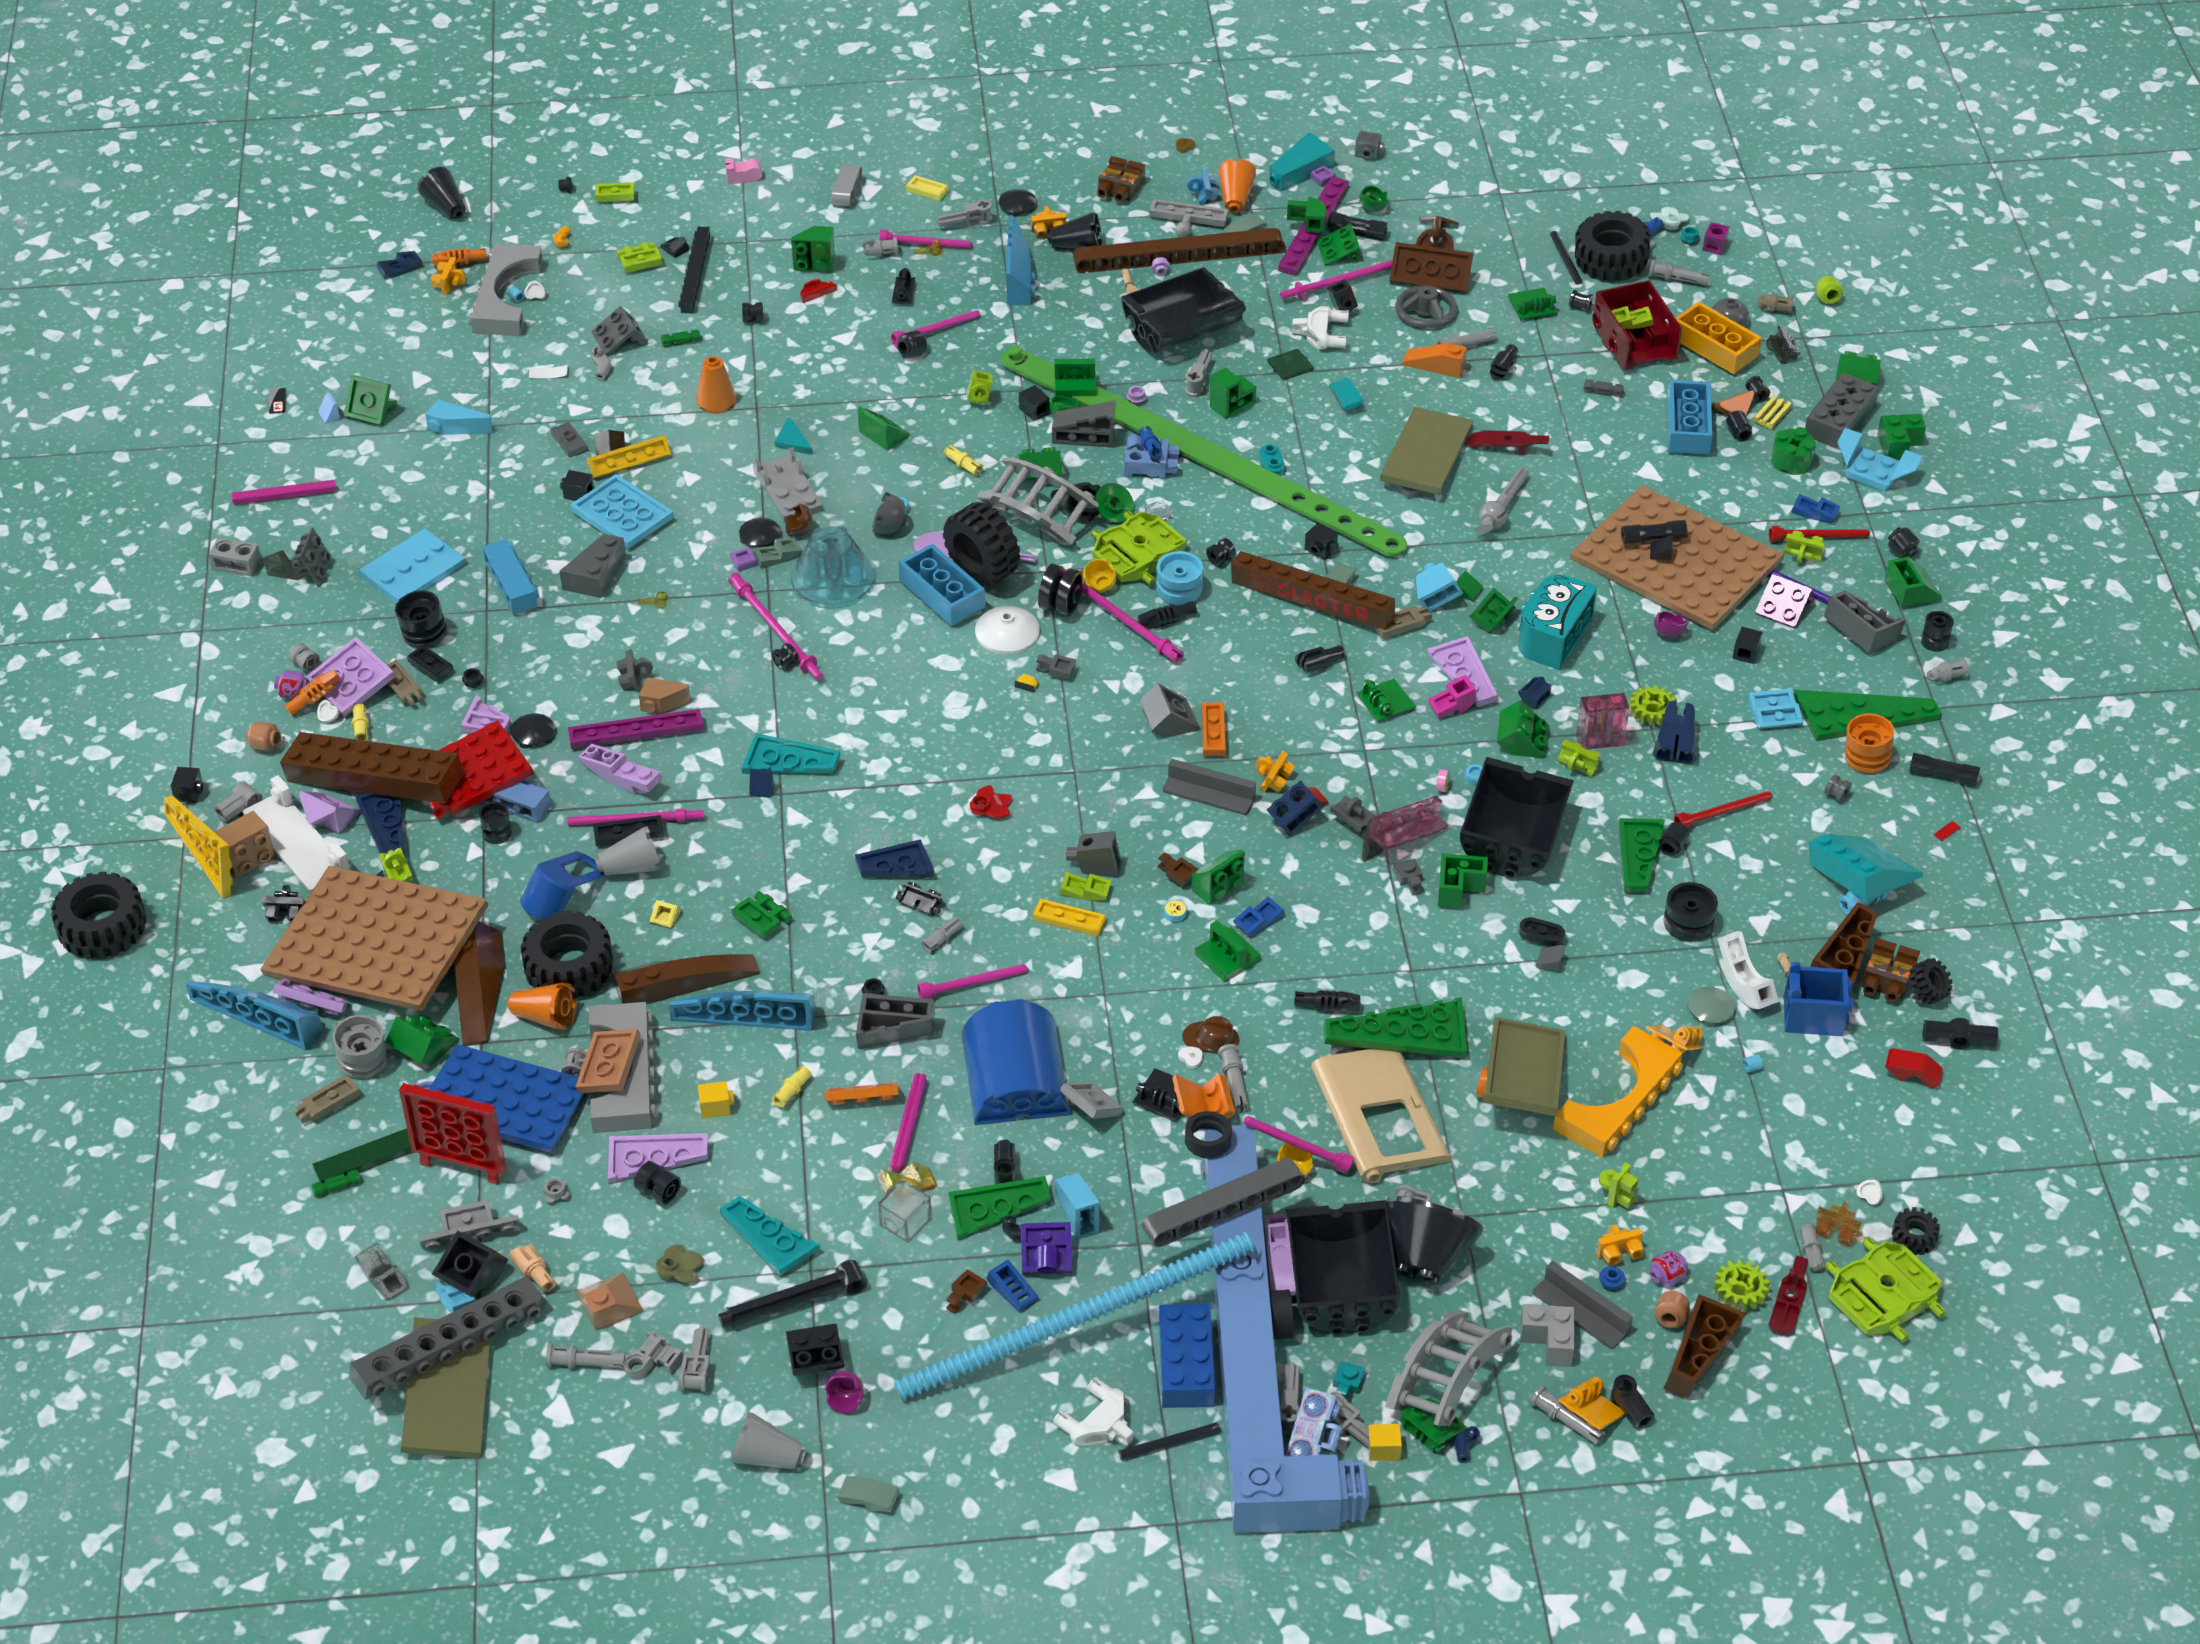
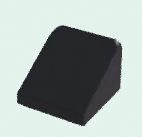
(675, 246)
(1662, 548)

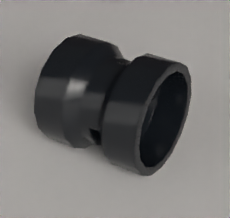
(752, 312)
(1221, 551)

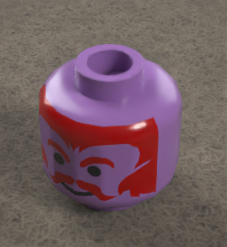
(290, 683)
(1668, 1268)

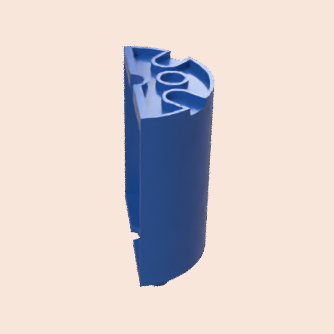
(1014, 1063)

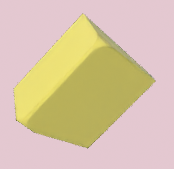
(665, 914)

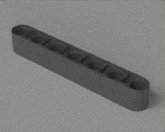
(1223, 1202)

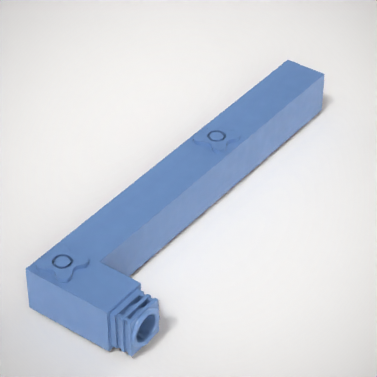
(1265, 1486)

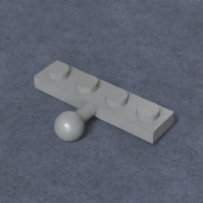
(1188, 213)

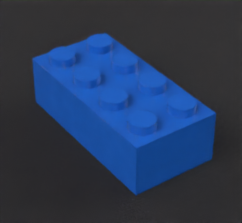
(1186, 1356)

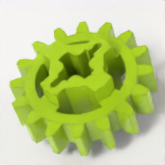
(1652, 705)
(1741, 1284)

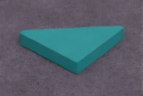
(791, 437)

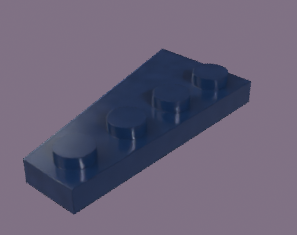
(383, 820)

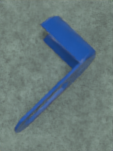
(553, 887)

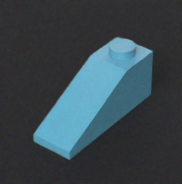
(455, 419)

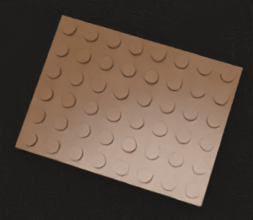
(1707, 569)
(375, 937)

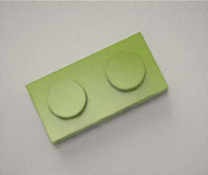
(615, 192)

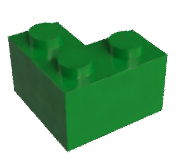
(1230, 393)
(1899, 433)
(1460, 874)

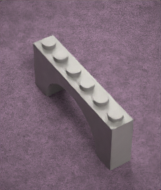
(505, 264)
(632, 1106)

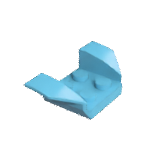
(1872, 467)

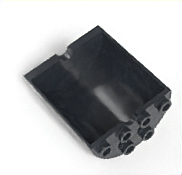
(1180, 310)
(1514, 818)
(1343, 1266)

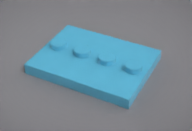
(622, 510)
(412, 565)

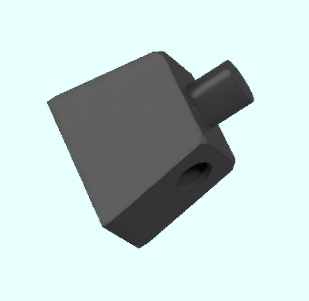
(1097, 854)

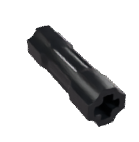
(1369, 227)
(1639, 533)
(1960, 772)

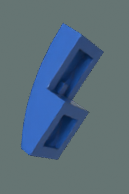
(1821, 511)
(1260, 917)

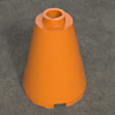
(1236, 183)
(715, 388)
(545, 1005)

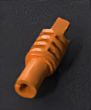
(463, 256)
(313, 691)

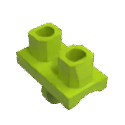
(1804, 547)
(1579, 758)
(396, 865)
(1620, 1186)

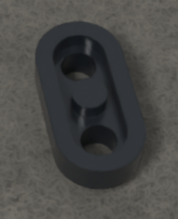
(1542, 932)

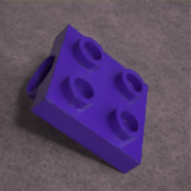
(1046, 1248)

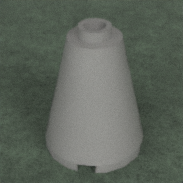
(629, 855)
(766, 1445)

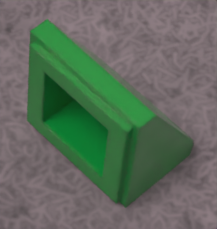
(1469, 586)

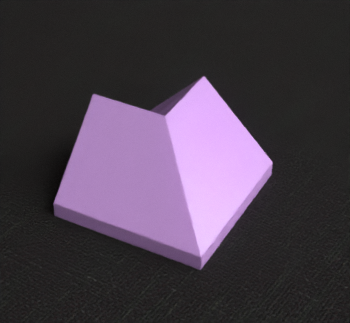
(327, 810)

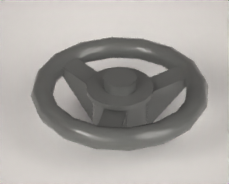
(1425, 303)

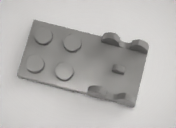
(786, 484)

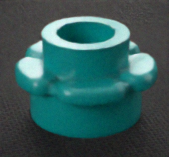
(1690, 235)

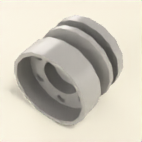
(360, 1047)

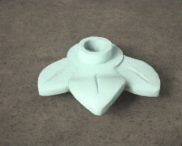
(1670, 217)

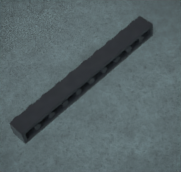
(694, 270)

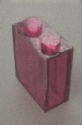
(1602, 721)

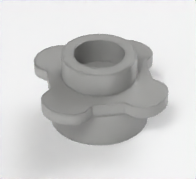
(555, 1185)

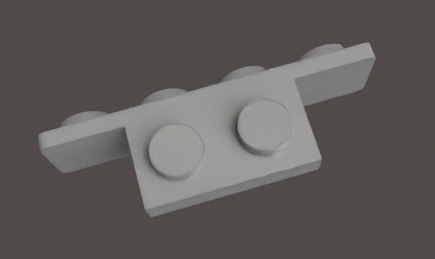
(470, 1220)

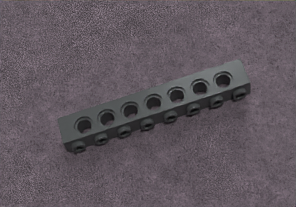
(366, 1371)

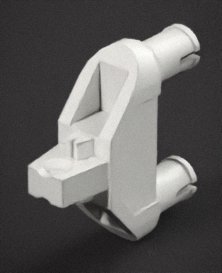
(1316, 327)
(1103, 1423)

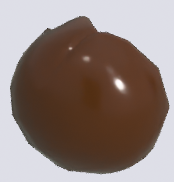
(799, 522)

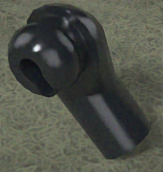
(1011, 1229)

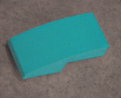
(1346, 393)

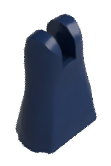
(1677, 735)

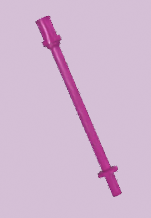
(1300, 289)
(744, 590)
(1163, 646)

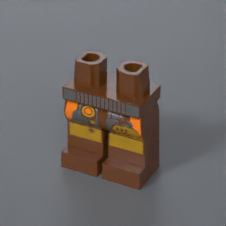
(1121, 179)
(1886, 978)

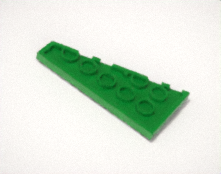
(1831, 711)
(1410, 1029)

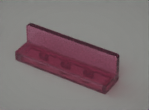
(1407, 823)

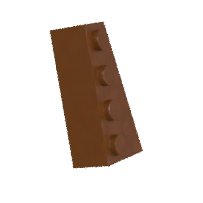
(1703, 1341)

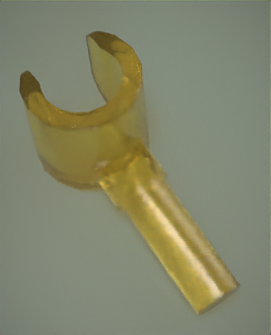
(933, 249)
(659, 601)

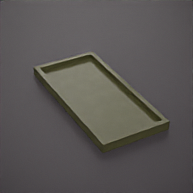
(1426, 450)
(1524, 1066)
(447, 1404)

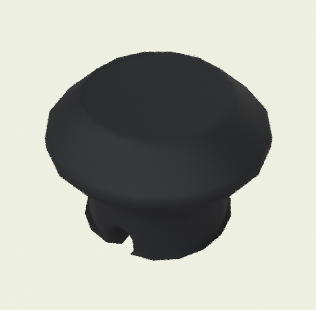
(565, 184)

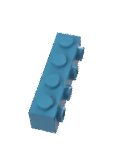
(510, 576)

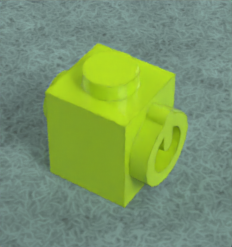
(979, 387)

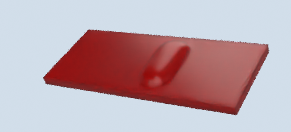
(1947, 830)

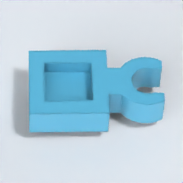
(452, 1297)

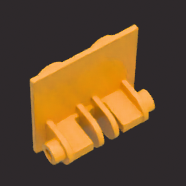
(1683, 1039)
(1591, 1405)

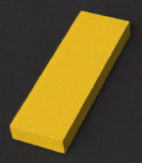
(1069, 917)

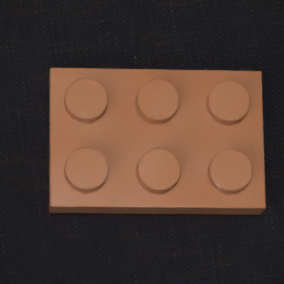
(608, 1061)

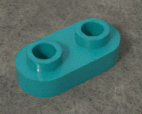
(1271, 459)

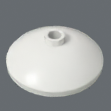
(1007, 630)

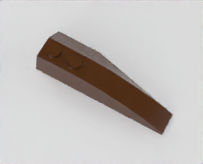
(681, 976)
(478, 982)

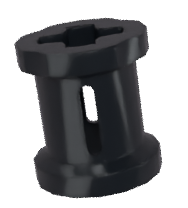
(1581, 300)
(1761, 392)

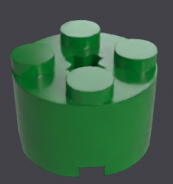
(1793, 451)

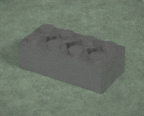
(1841, 407)

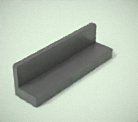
(1210, 787)
(1591, 1309)

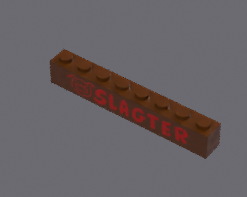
(1313, 590)

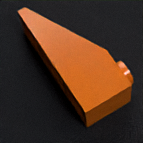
(1441, 359)

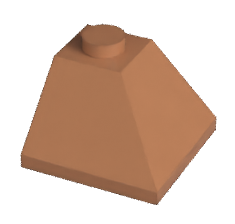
(609, 1301)

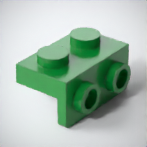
(1492, 610)

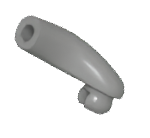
(602, 362)

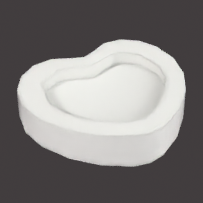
(534, 290)
(327, 712)
(1190, 1056)
(1871, 1191)

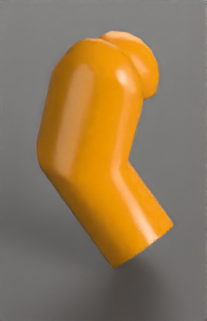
(559, 237)

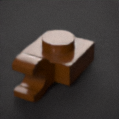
(1178, 871)
(967, 1288)

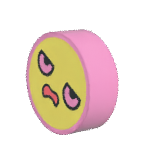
(1443, 780)

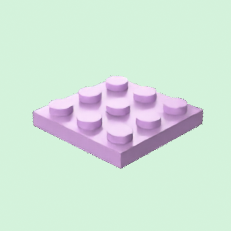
(360, 674)

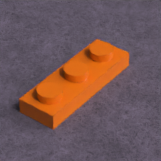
(1213, 729)
(861, 1093)

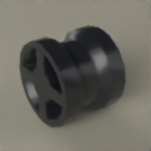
(784, 656)

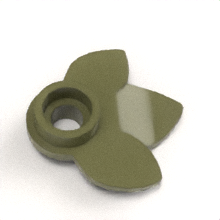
(679, 1264)

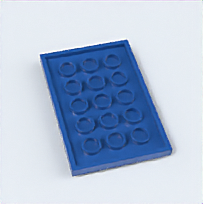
(529, 1100)

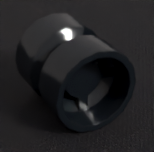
(1937, 631)
(495, 822)
(657, 1182)

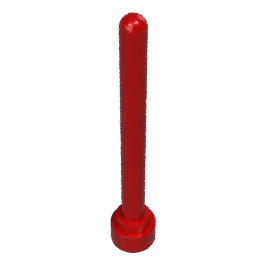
(1777, 533)
(1688, 819)

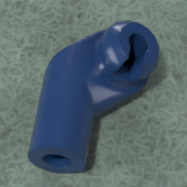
(1464, 1442)

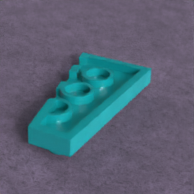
(788, 756)
(768, 1236)

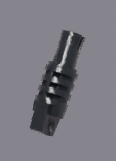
(1166, 614)
(1329, 1000)

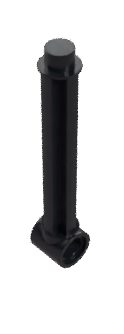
(847, 1278)

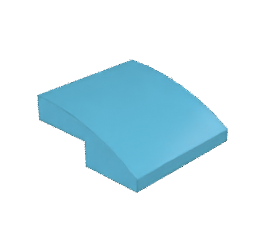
(1775, 708)

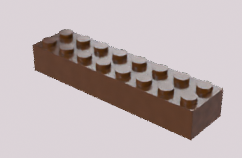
(372, 767)

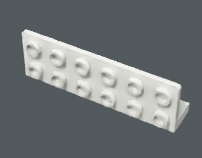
(295, 838)

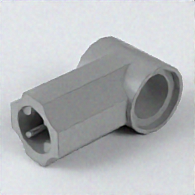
(241, 798)

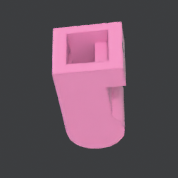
(743, 171)

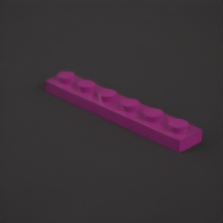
(635, 728)

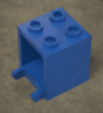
(1817, 1000)

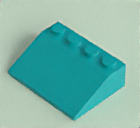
(1860, 865)

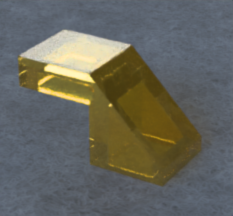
(915, 1174)

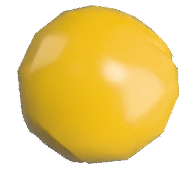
(1099, 575)
(1300, 1157)

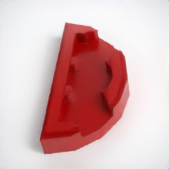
(815, 289)

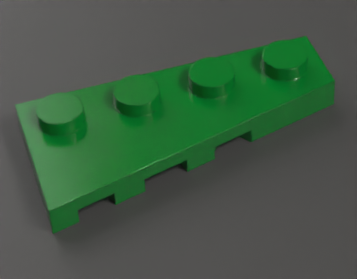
(1638, 851)

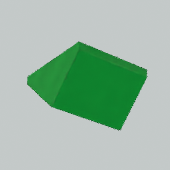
(880, 428)

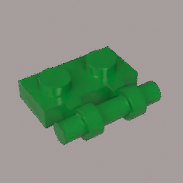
(757, 918)

